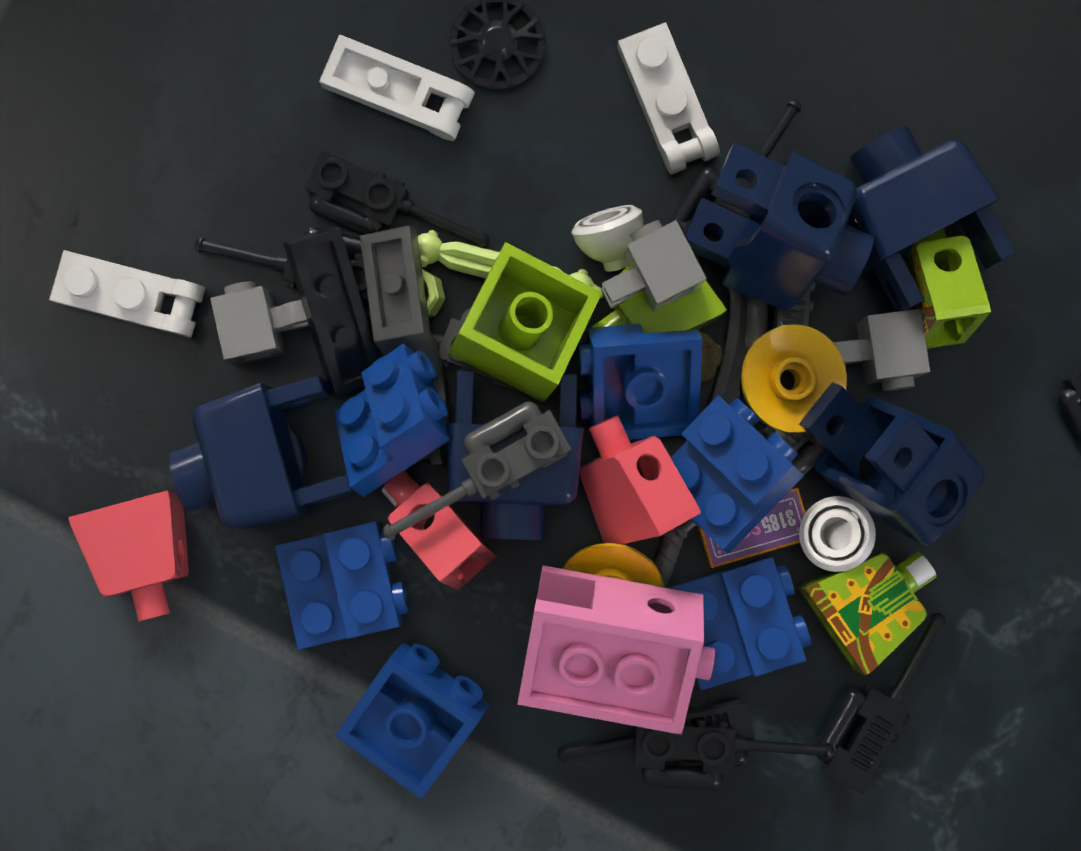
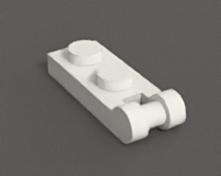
(395, 87)
(667, 97)
(125, 293)

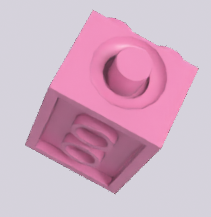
(615, 650)

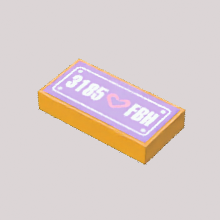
(774, 531)

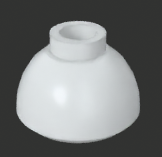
(607, 233)
(837, 534)

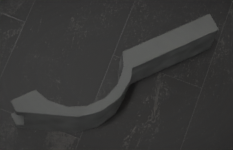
(400, 304)

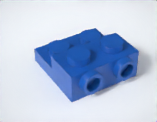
(641, 378)
(391, 420)
(733, 471)
(341, 585)
(749, 620)
(413, 718)

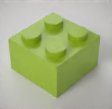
(525, 323)

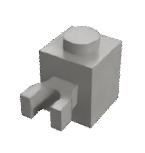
(659, 265)
(251, 324)
(889, 348)

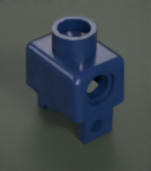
(916, 195)
(793, 229)
(251, 458)
(909, 459)
(522, 510)

